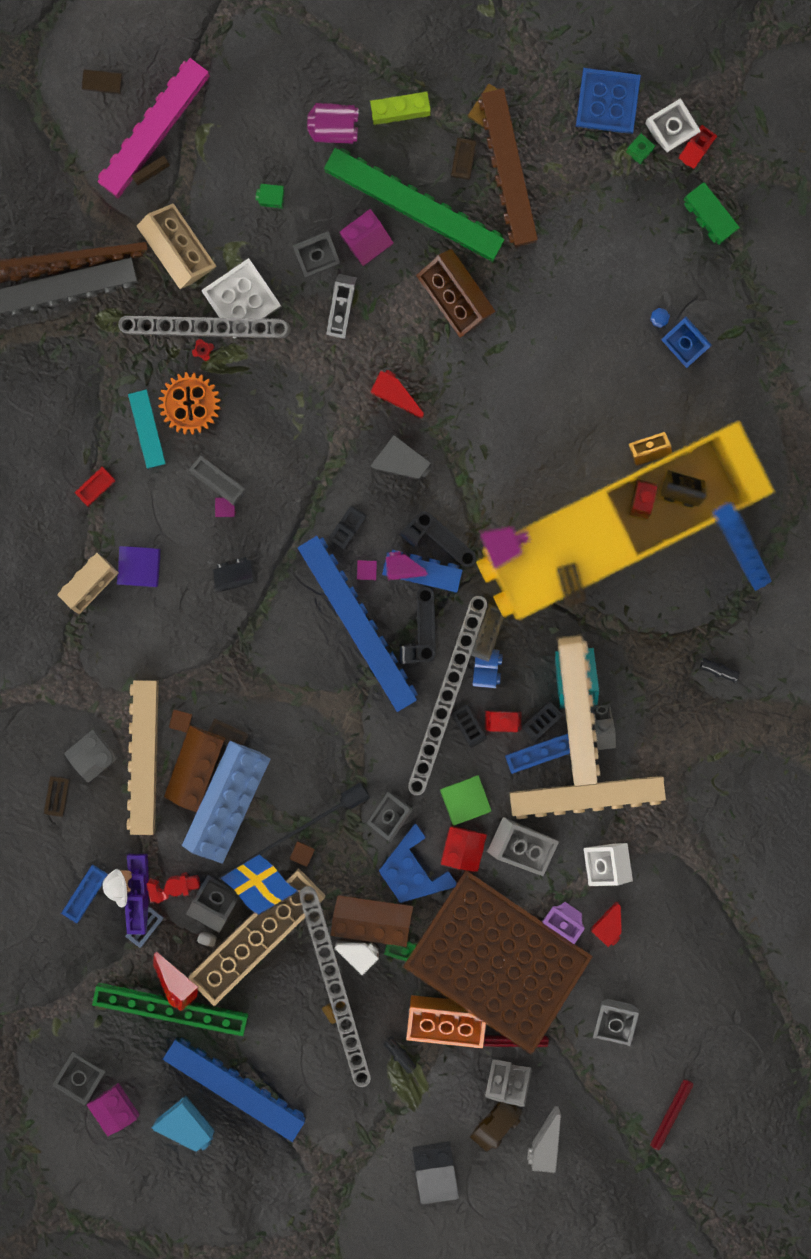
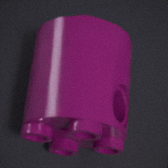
(333, 123)

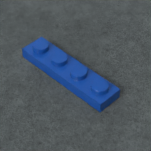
(538, 753)

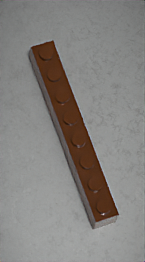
(508, 166)

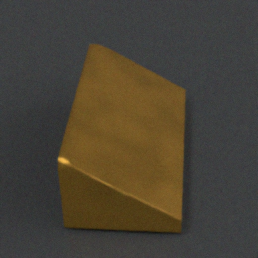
(650, 448)

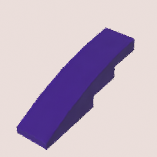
(137, 899)

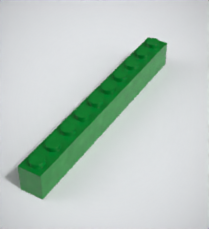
(413, 204)

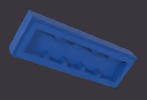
(84, 894)

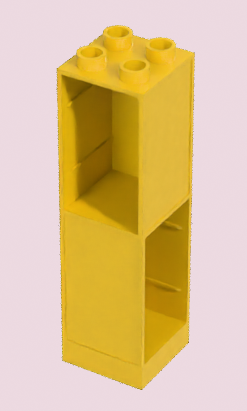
(605, 538)

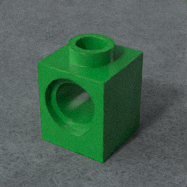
(640, 148)
(270, 196)

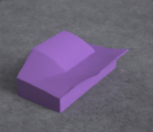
(565, 921)

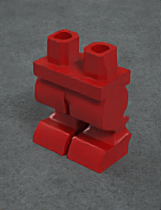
(174, 886)

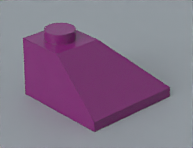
(402, 567)

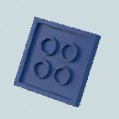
(608, 100)

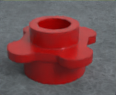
(199, 345)

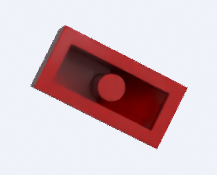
(697, 147)
(609, 925)

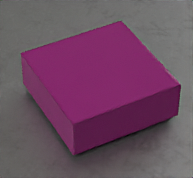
(224, 508)
(366, 570)

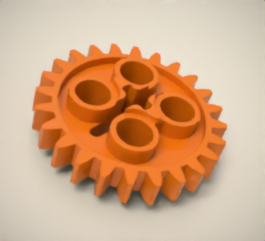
(206, 401)

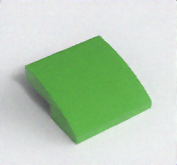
(465, 800)

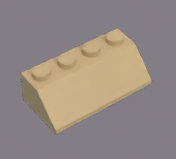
(176, 245)

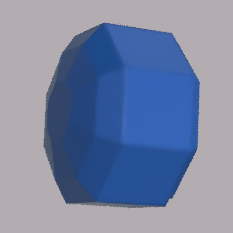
(659, 317)

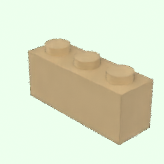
(87, 583)

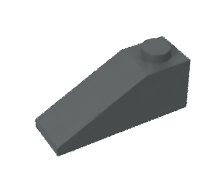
(341, 305)

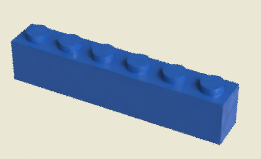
(742, 546)

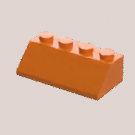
(443, 1023)

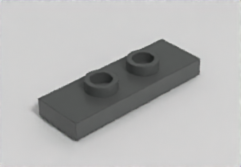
(217, 480)
(488, 633)

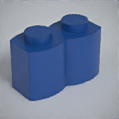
(486, 672)

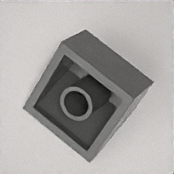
(213, 903)

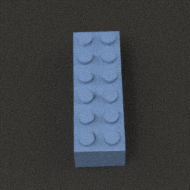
(226, 802)

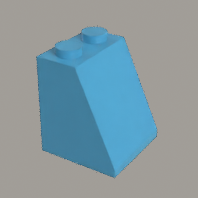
(185, 1125)

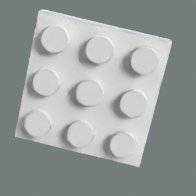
(241, 295)

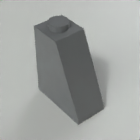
(401, 460)

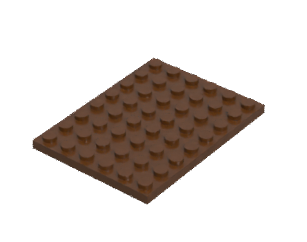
(498, 962)

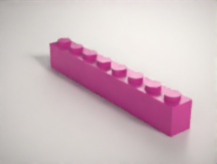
(153, 128)

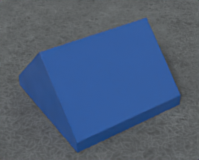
(686, 342)

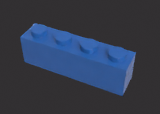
(437, 575)

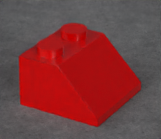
(463, 849)

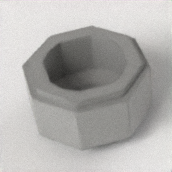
(207, 939)

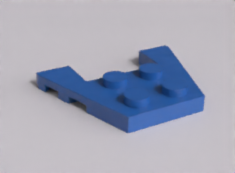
(407, 876)

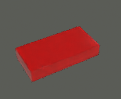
(95, 486)

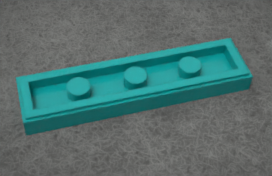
(147, 429)

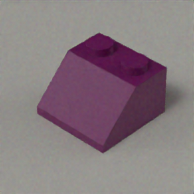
(366, 237)
(113, 1110)

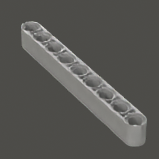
(195, 324)

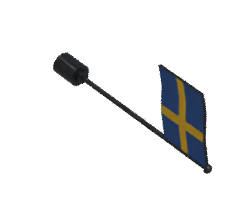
(259, 881)

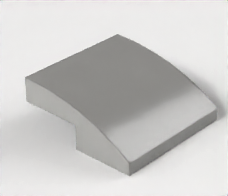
(508, 1083)

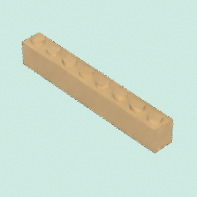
(578, 710)
(144, 757)
(587, 796)

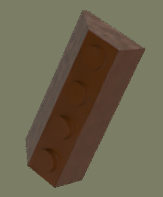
(455, 292)
(194, 768)
(372, 921)

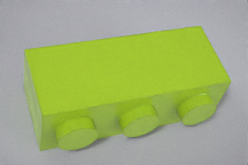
(400, 108)

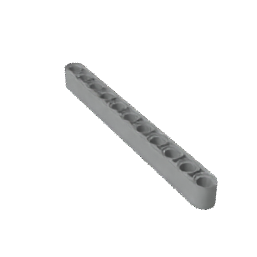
(447, 705)
(335, 995)

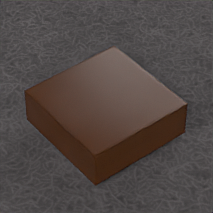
(180, 720)
(302, 853)

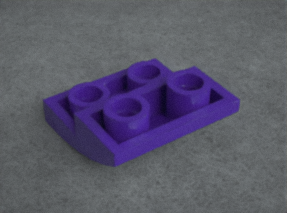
(138, 566)

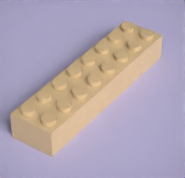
(251, 942)

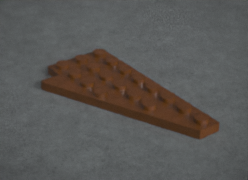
(53, 263)

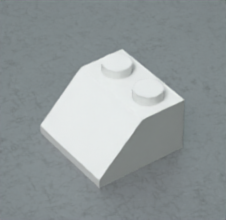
(672, 125)
(608, 864)
(358, 953)

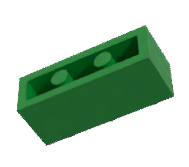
(710, 213)

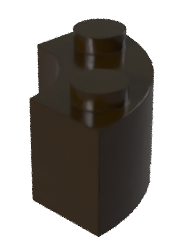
(495, 1125)

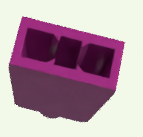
(503, 545)

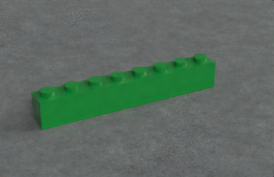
(158, 1007)

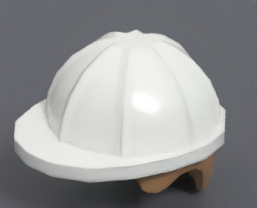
(116, 886)

